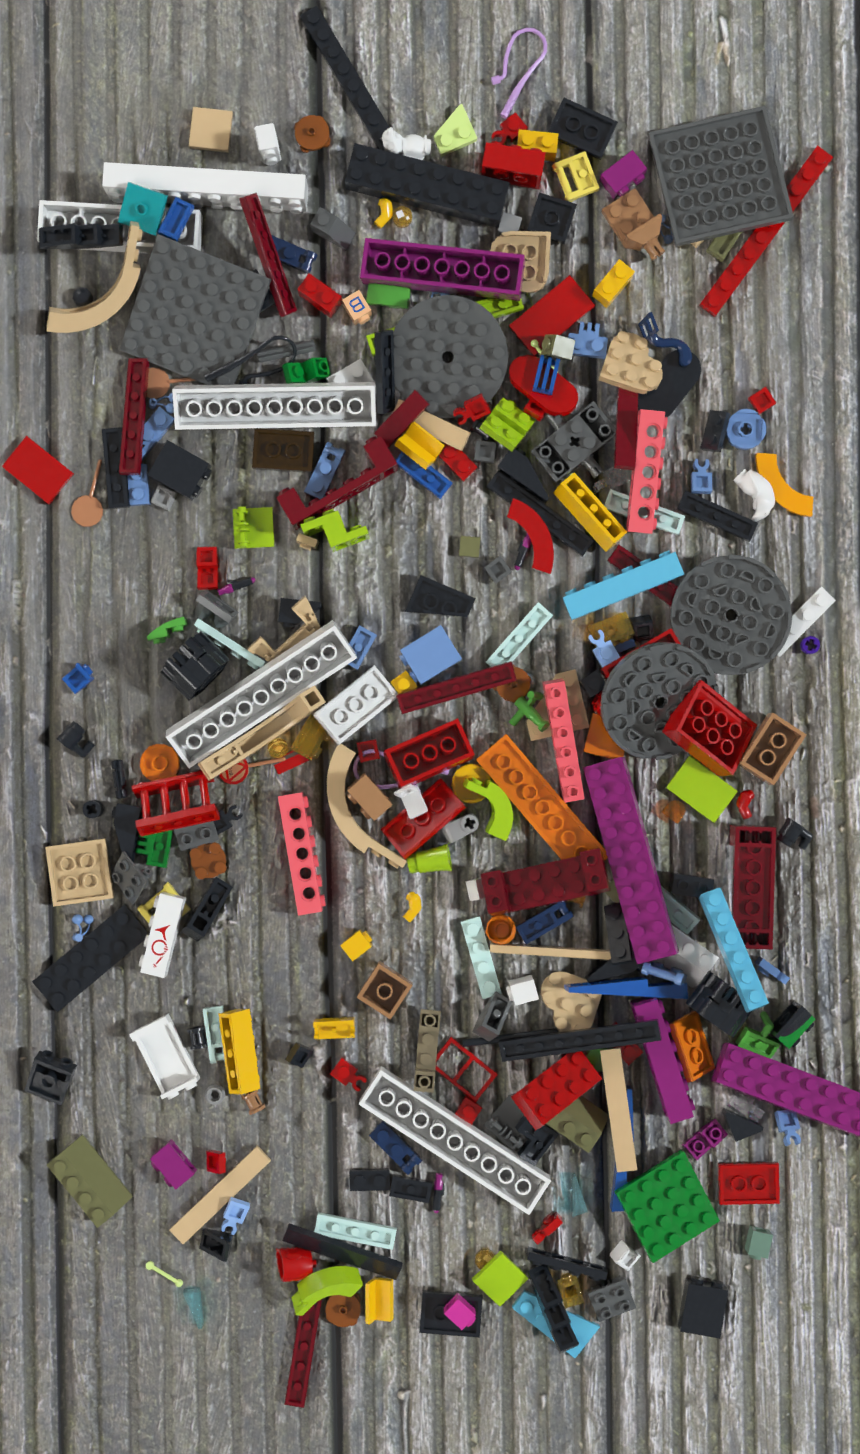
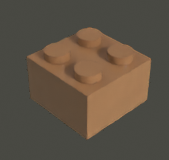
(369, 797)
(384, 990)

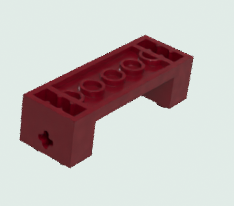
(383, 466)
(545, 883)
(754, 883)

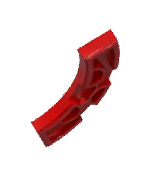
(538, 533)

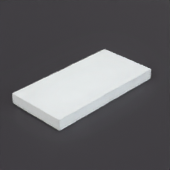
(356, 705)

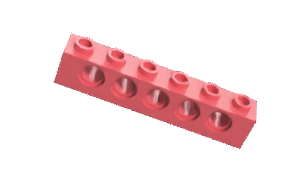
(638, 481)
(563, 740)
(304, 904)

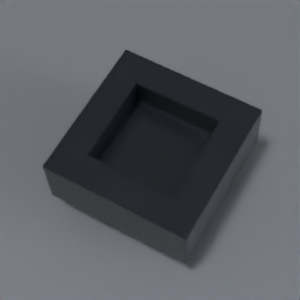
(299, 1055)

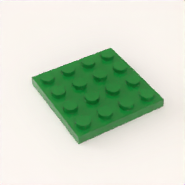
(667, 1206)

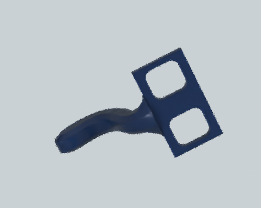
(684, 351)

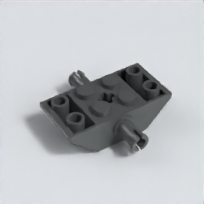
(589, 429)

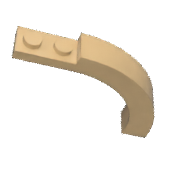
(85, 317)
(262, 734)
(340, 810)

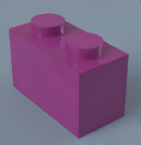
(623, 175)
(172, 1164)

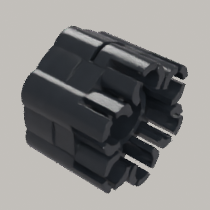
(196, 666)
(717, 1006)

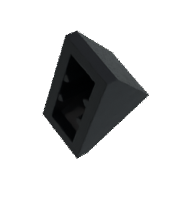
(740, 1126)
(216, 1243)

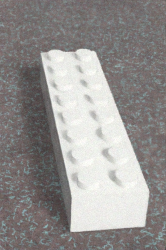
(60, 213)

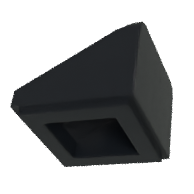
(642, 627)

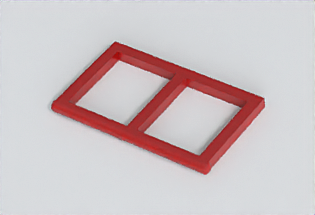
(472, 1057)

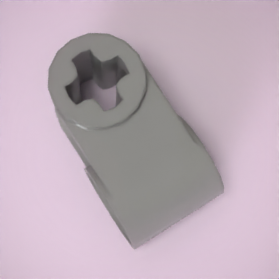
(457, 829)

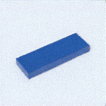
(429, 478)

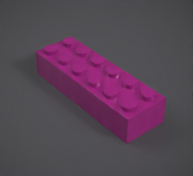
(663, 1063)

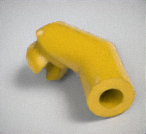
(386, 212)
(414, 904)

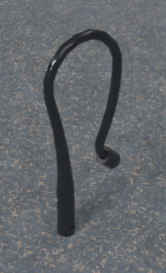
(230, 366)

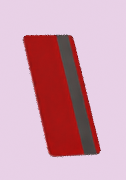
(292, 760)

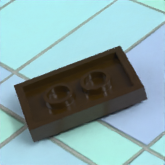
(283, 450)

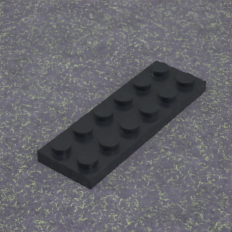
(91, 958)

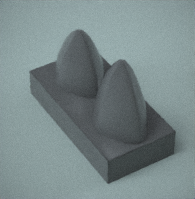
(210, 603)

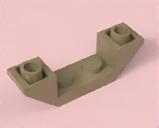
(427, 1050)

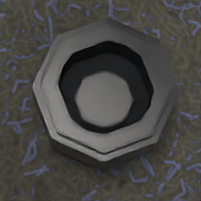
(82, 297)

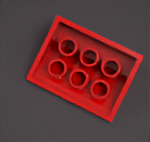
(710, 729)

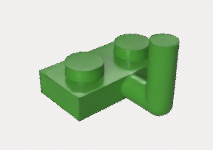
(759, 1041)

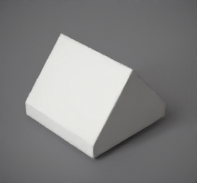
(475, 889)

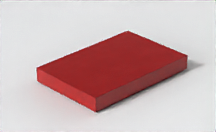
(37, 470)
(748, 1183)

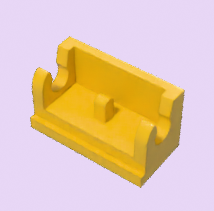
(334, 1028)

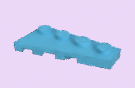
(529, 1308)

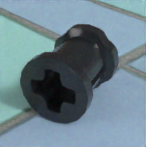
(475, 428)
(87, 810)
(197, 1032)

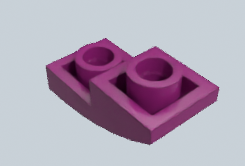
(705, 1138)

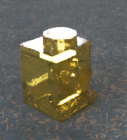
(570, 1297)

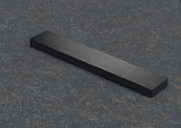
(557, 525)
(342, 1251)

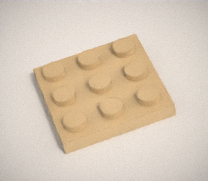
(79, 872)

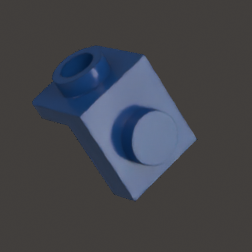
(78, 677)

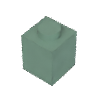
(758, 1242)

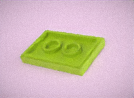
(701, 789)

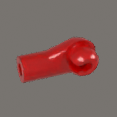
(743, 802)

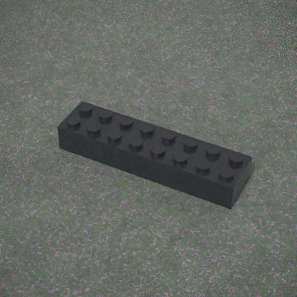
(426, 185)

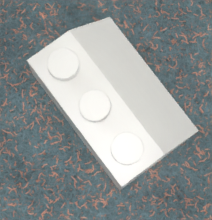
(692, 958)

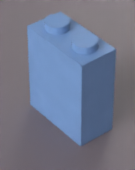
(430, 655)

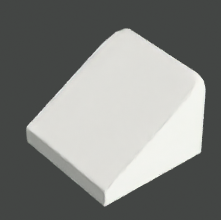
(624, 1255)

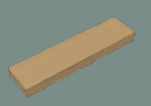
(441, 429)

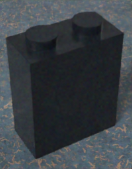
(180, 471)
(703, 1307)

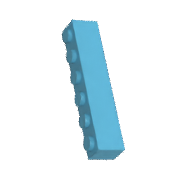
(623, 586)
(733, 950)

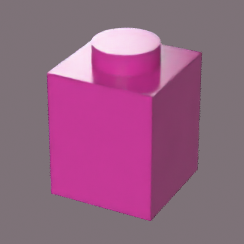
(460, 1312)

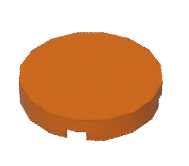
(159, 762)

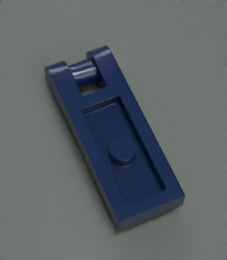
(291, 254)
(543, 922)
(395, 1146)

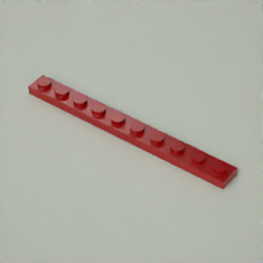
(763, 236)

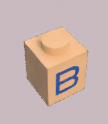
(357, 308)

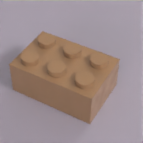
(771, 748)

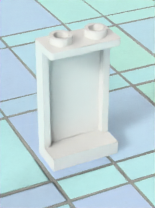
(166, 1056)

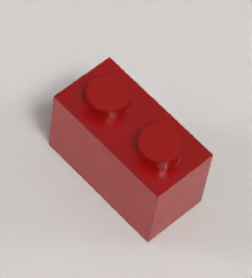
(320, 295)

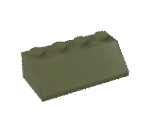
(580, 1123)
(89, 1180)

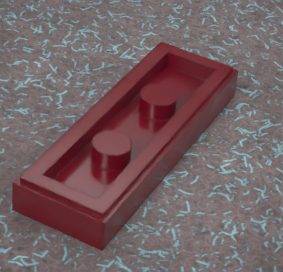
(402, 418)

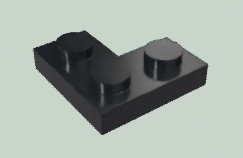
(537, 1141)

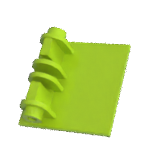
(253, 527)

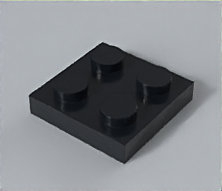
(552, 216)

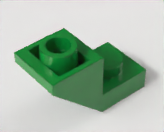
(307, 371)

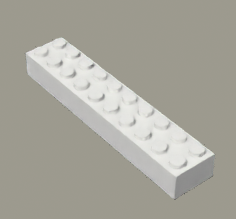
(210, 186)
(274, 405)
(260, 694)
(455, 1140)

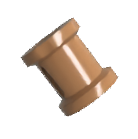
(253, 1102)

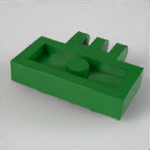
(157, 848)

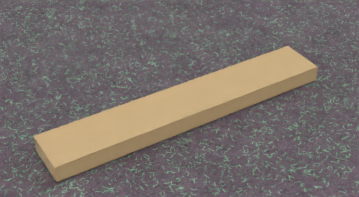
(550, 951)
(618, 1109)
(220, 1194)

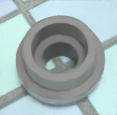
(215, 1100)

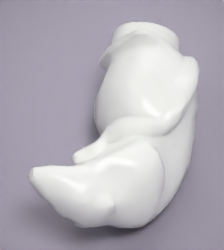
(410, 146)
(760, 490)

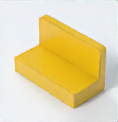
(420, 445)
(379, 1300)

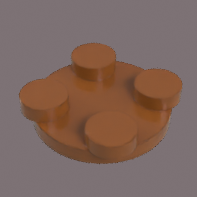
(312, 133)
(516, 689)
(208, 860)
(343, 1310)

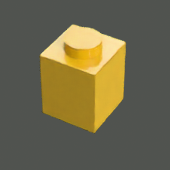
(357, 944)

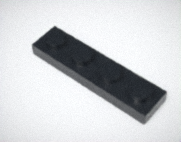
(384, 371)
(116, 484)
(717, 516)
(560, 1262)

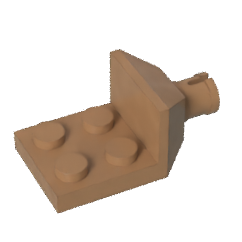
(635, 224)

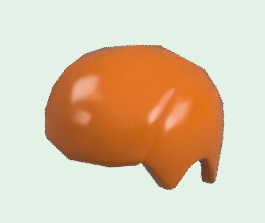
(501, 929)

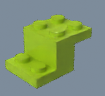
(335, 530)

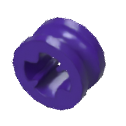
(816, 643)

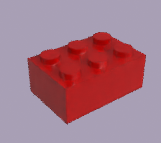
(513, 164)

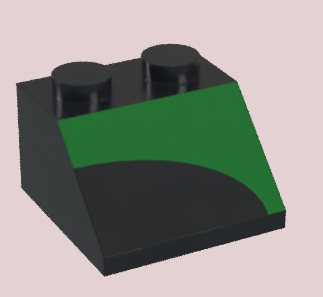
(792, 1024)

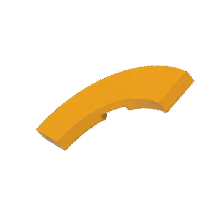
(784, 495)

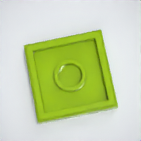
(500, 1278)

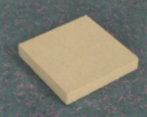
(210, 129)

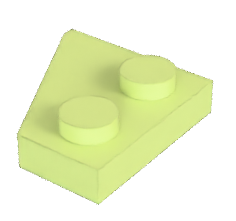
(455, 132)

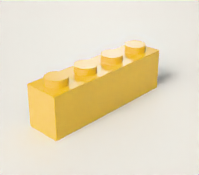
(590, 512)
(239, 1051)

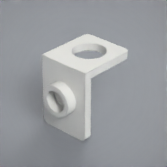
(412, 800)

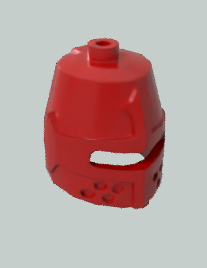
(294, 1263)

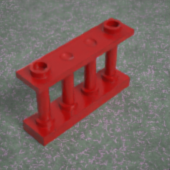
(175, 820)

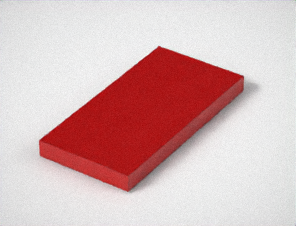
(552, 314)
(411, 834)

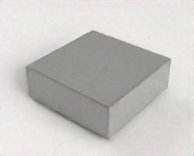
(509, 223)
(163, 497)

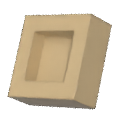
(307, 542)

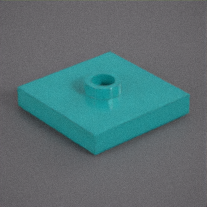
(144, 207)

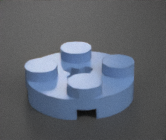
(752, 420)

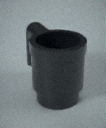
(71, 736)
(791, 831)

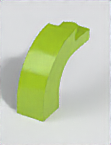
(501, 809)
(325, 1283)

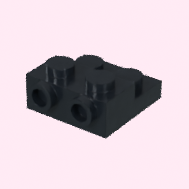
(50, 1077)

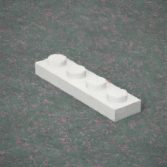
(807, 615)

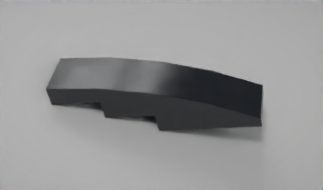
(80, 236)
(552, 1308)

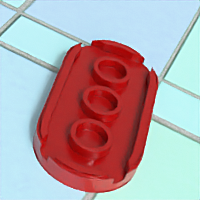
(522, 377)

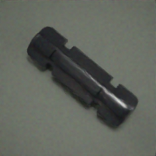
(119, 779)

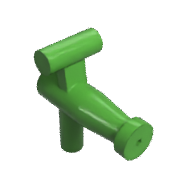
(526, 708)

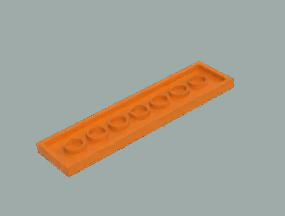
(537, 800)

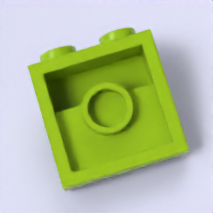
(507, 424)

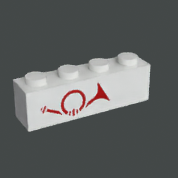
(162, 935)

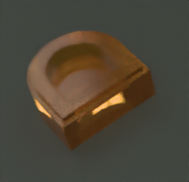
(674, 810)

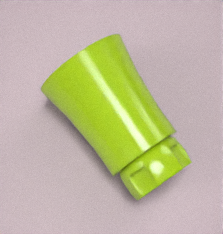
(430, 860)

